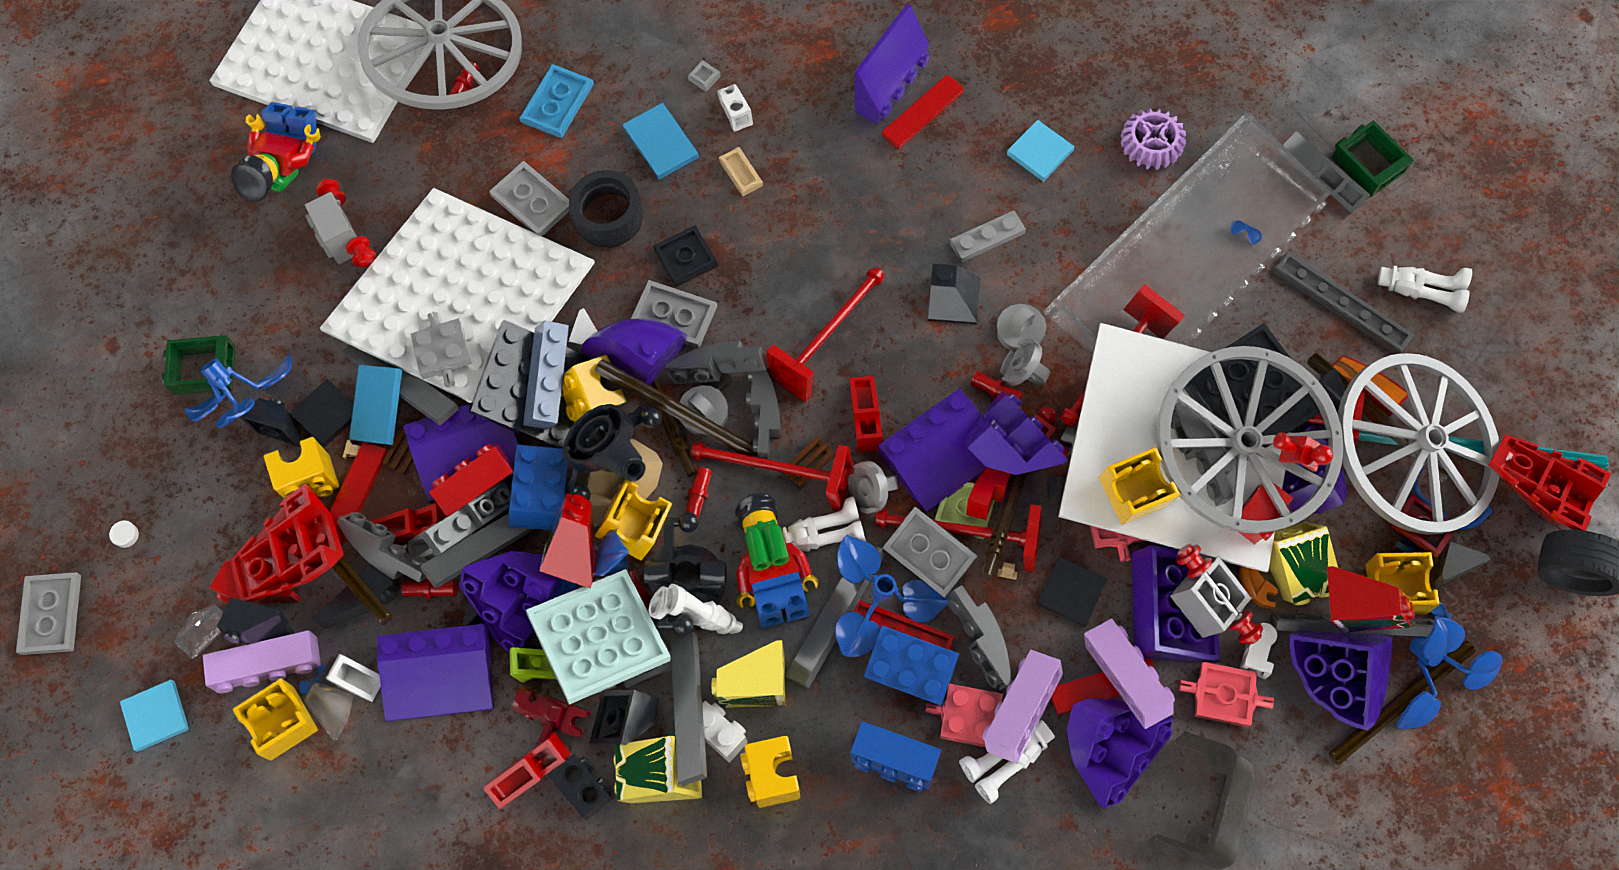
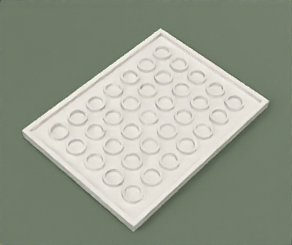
(310, 60)

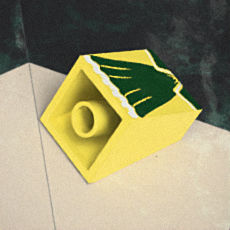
(1301, 562)
(753, 679)
(649, 772)

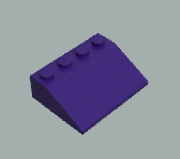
(890, 66)
(445, 446)
(932, 451)
(1159, 624)
(435, 672)

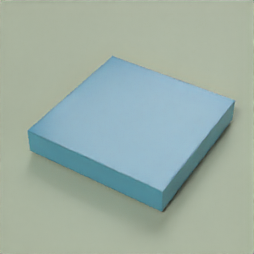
(1040, 150)
(154, 715)

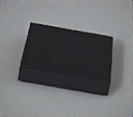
(685, 256)
(324, 413)
(1072, 591)

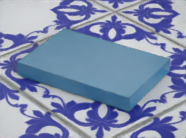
(556, 101)
(660, 141)
(375, 404)

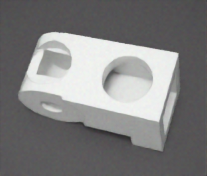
(735, 107)
(1256, 654)

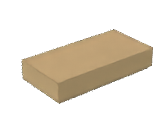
(740, 171)

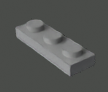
(987, 236)

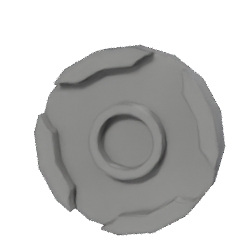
(1019, 323)
(1025, 364)
(708, 403)
(870, 486)

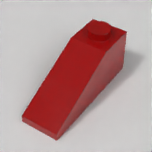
(226, 588)

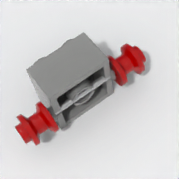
(334, 229)
(1213, 597)

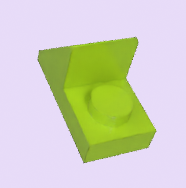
(530, 664)

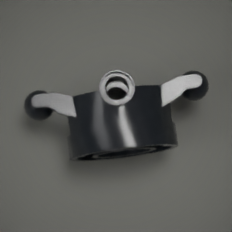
(603, 442)
(670, 559)

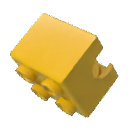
(584, 391)
(311, 468)
(1137, 486)
(634, 519)
(1410, 574)
(275, 719)
(761, 763)

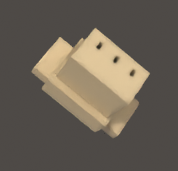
(350, 450)
(1007, 571)

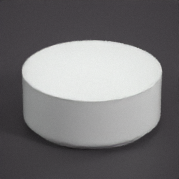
(124, 534)

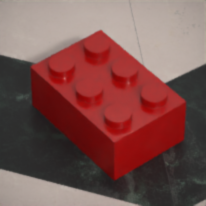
(471, 478)

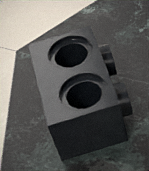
(576, 790)

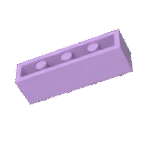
(261, 661)
(1129, 673)
(1022, 706)

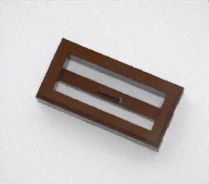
(823, 447)
(395, 465)

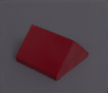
(1424, 542)

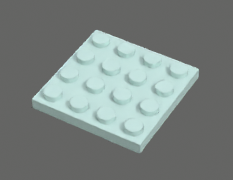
(598, 636)

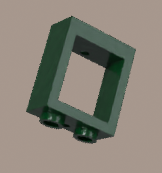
(1385, 145)
(171, 378)

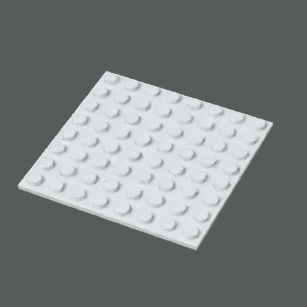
(464, 268)
(1120, 420)

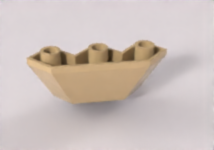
(605, 484)

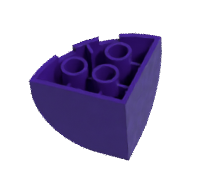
(637, 346)
(1344, 672)

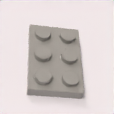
(531, 199)
(676, 308)
(930, 552)
(48, 613)

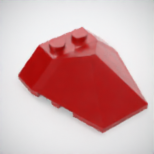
(1549, 483)
(290, 548)

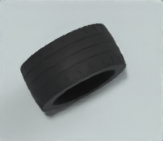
(599, 184)
(1580, 562)

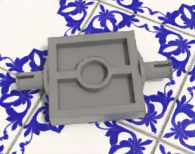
(441, 349)

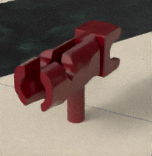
(550, 712)

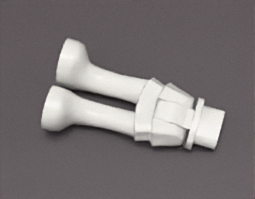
(1411, 283)
(805, 532)
(707, 615)
(989, 786)

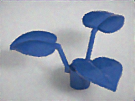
(219, 377)
(609, 560)
(859, 560)
(1444, 638)

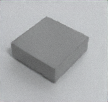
(704, 75)

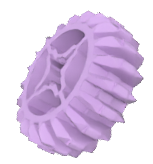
(1154, 148)

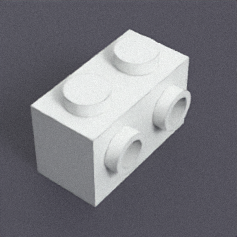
(721, 734)

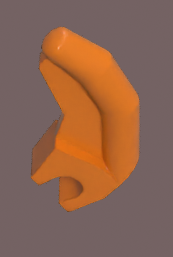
(1257, 587)

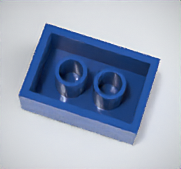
(537, 487)
(911, 665)
(894, 756)

